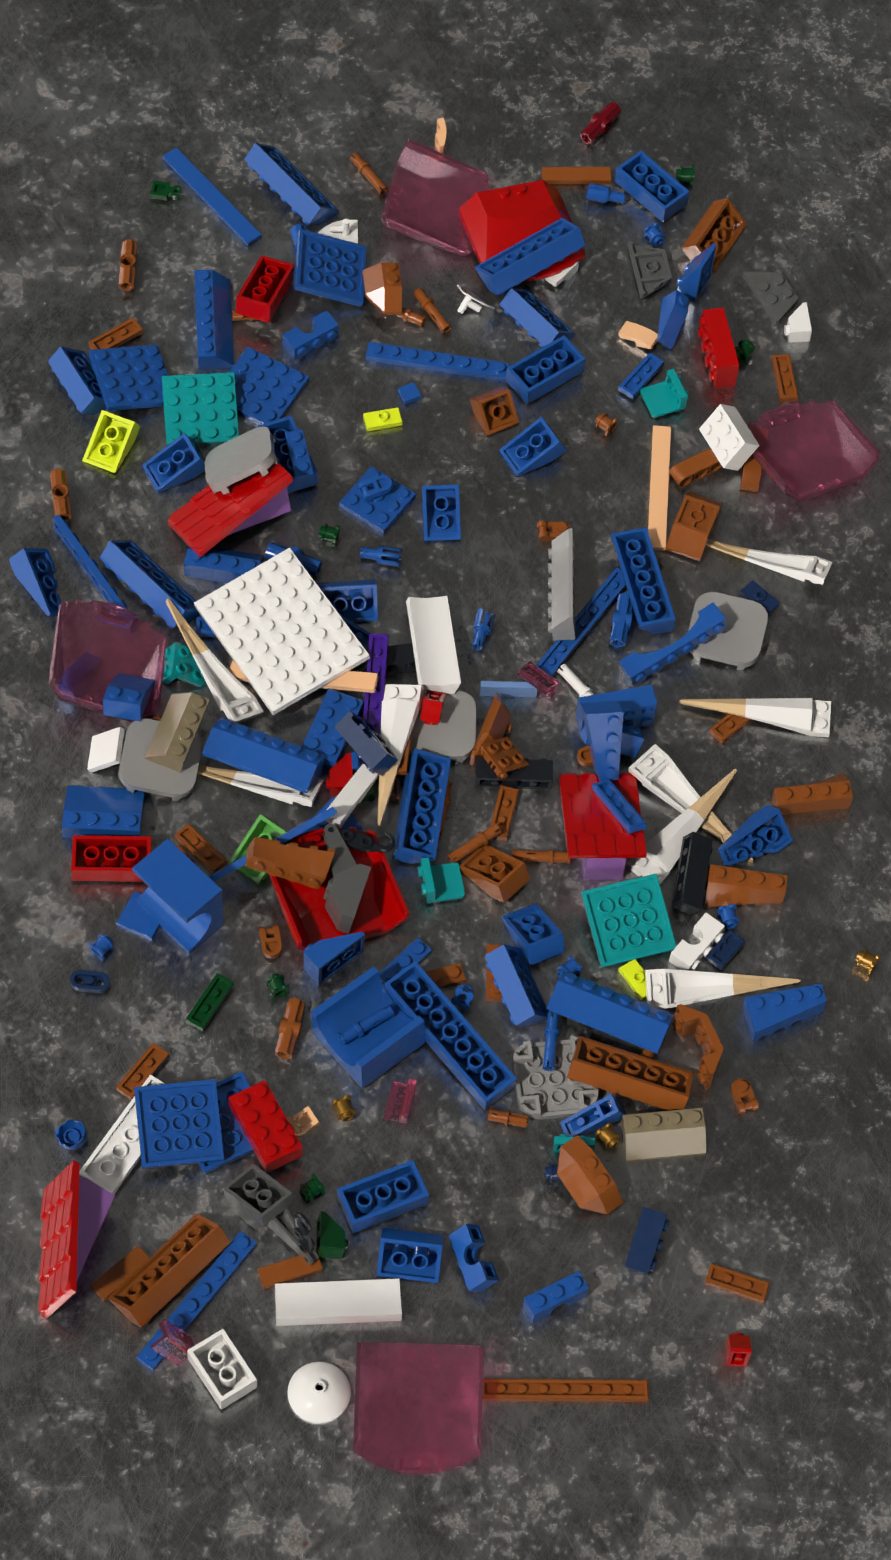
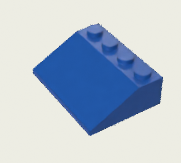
(102, 812)

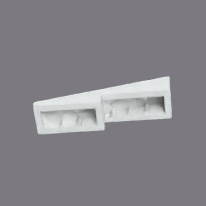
(351, 795)

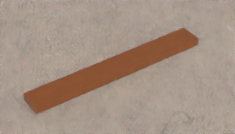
(565, 1390)

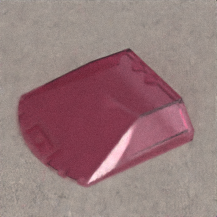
(427, 197)
(811, 448)
(95, 645)
(418, 1405)

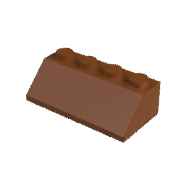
(718, 226)

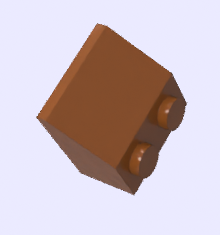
(495, 410)

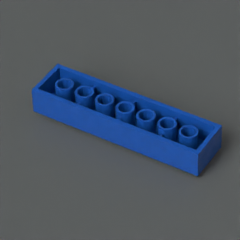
(451, 1036)

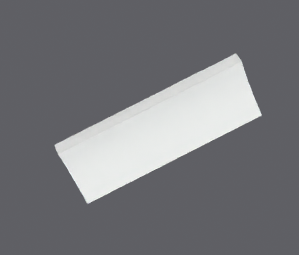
(433, 644)
(338, 1302)

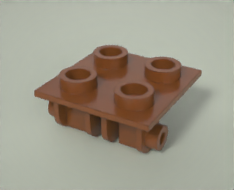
(502, 756)

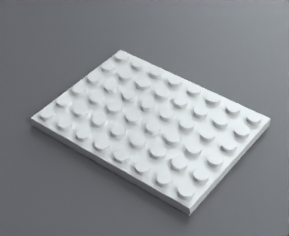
(281, 631)

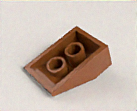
(495, 872)

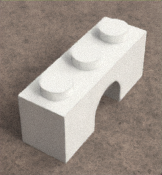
(688, 956)

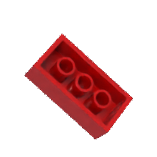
(265, 288)
(718, 348)
(108, 857)
(265, 1126)

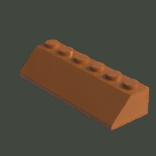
(630, 1075)
(169, 1270)

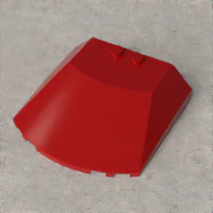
(510, 214)
(304, 907)

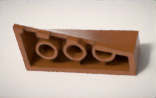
(819, 796)
(289, 861)
(743, 887)

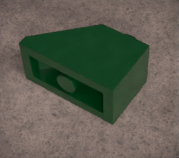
(329, 1237)

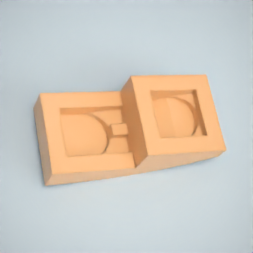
(440, 136)
(641, 335)
(303, 1121)

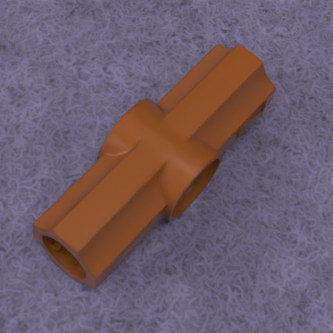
(128, 265)
(60, 487)
(290, 1028)

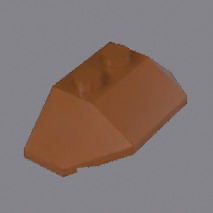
(384, 287)
(495, 726)
(587, 1178)

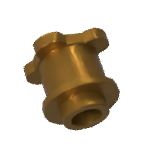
(867, 960)
(344, 1108)
(608, 1136)

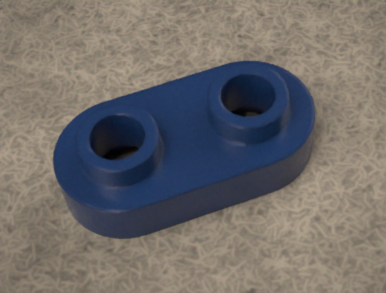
(90, 979)

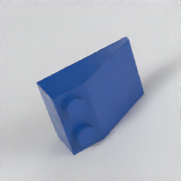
(697, 274)
(533, 448)
(175, 464)
(441, 512)
(127, 697)
(534, 933)
(331, 955)

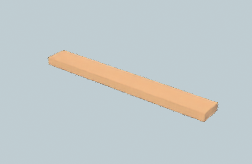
(659, 486)
(348, 681)

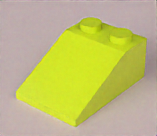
(111, 441)

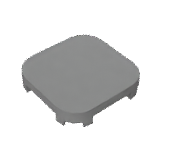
(240, 459)
(742, 637)
(454, 734)
(150, 777)
(549, 1093)

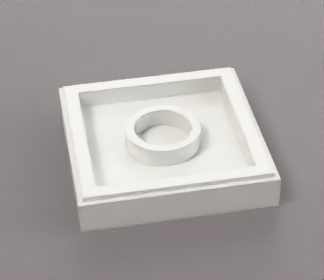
(106, 749)

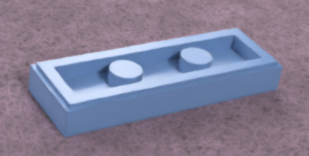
(507, 689)

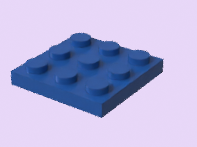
(381, 510)

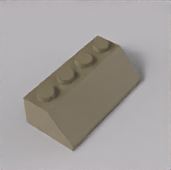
(177, 730)
(664, 1134)

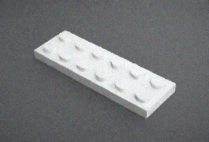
(118, 1149)

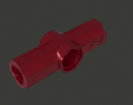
(600, 123)

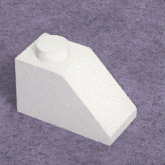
(798, 325)

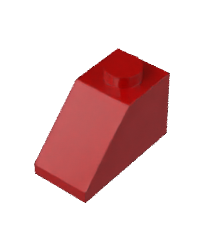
(432, 707)
(339, 775)
(738, 1349)

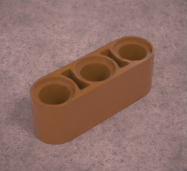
(695, 467)

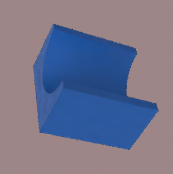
(180, 896)
(379, 1047)

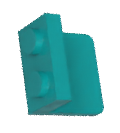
(665, 396)
(181, 665)
(440, 881)

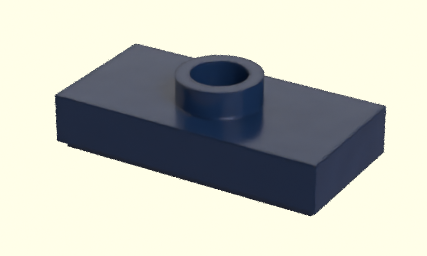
(756, 593)
(725, 949)

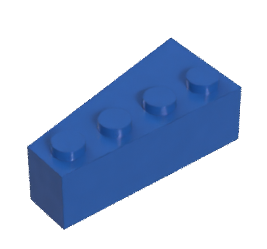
(604, 735)
(780, 1009)

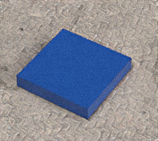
(137, 919)

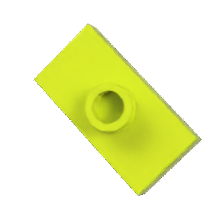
(382, 419)
(635, 977)

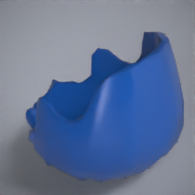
(72, 1134)

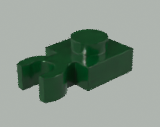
(162, 191)

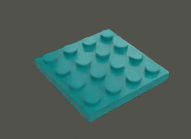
(200, 407)
(628, 920)

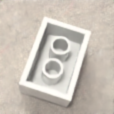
(729, 437)
(222, 1369)

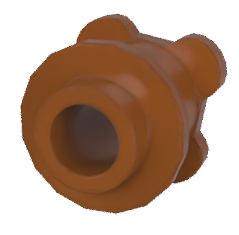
(606, 423)

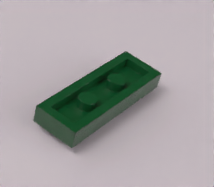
(209, 1002)

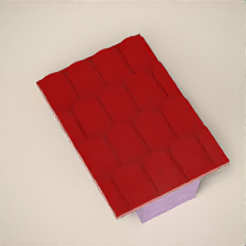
(214, 516)
(594, 831)
(71, 1220)

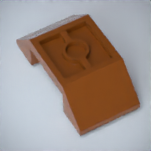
(693, 525)
(690, 1022)

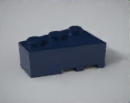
(366, 742)
(647, 1241)

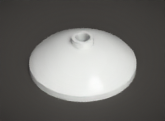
(316, 1405)

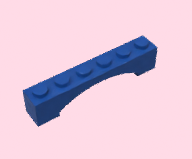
(639, 666)

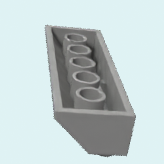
(562, 587)

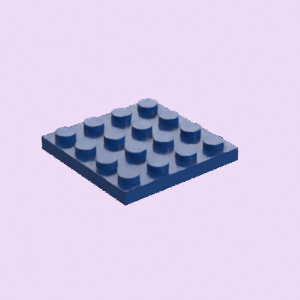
(330, 267)
(129, 376)
(265, 386)
(178, 1124)
(233, 1139)

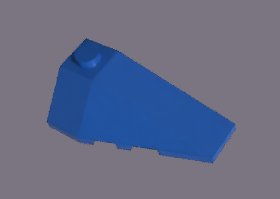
(35, 572)
(758, 835)

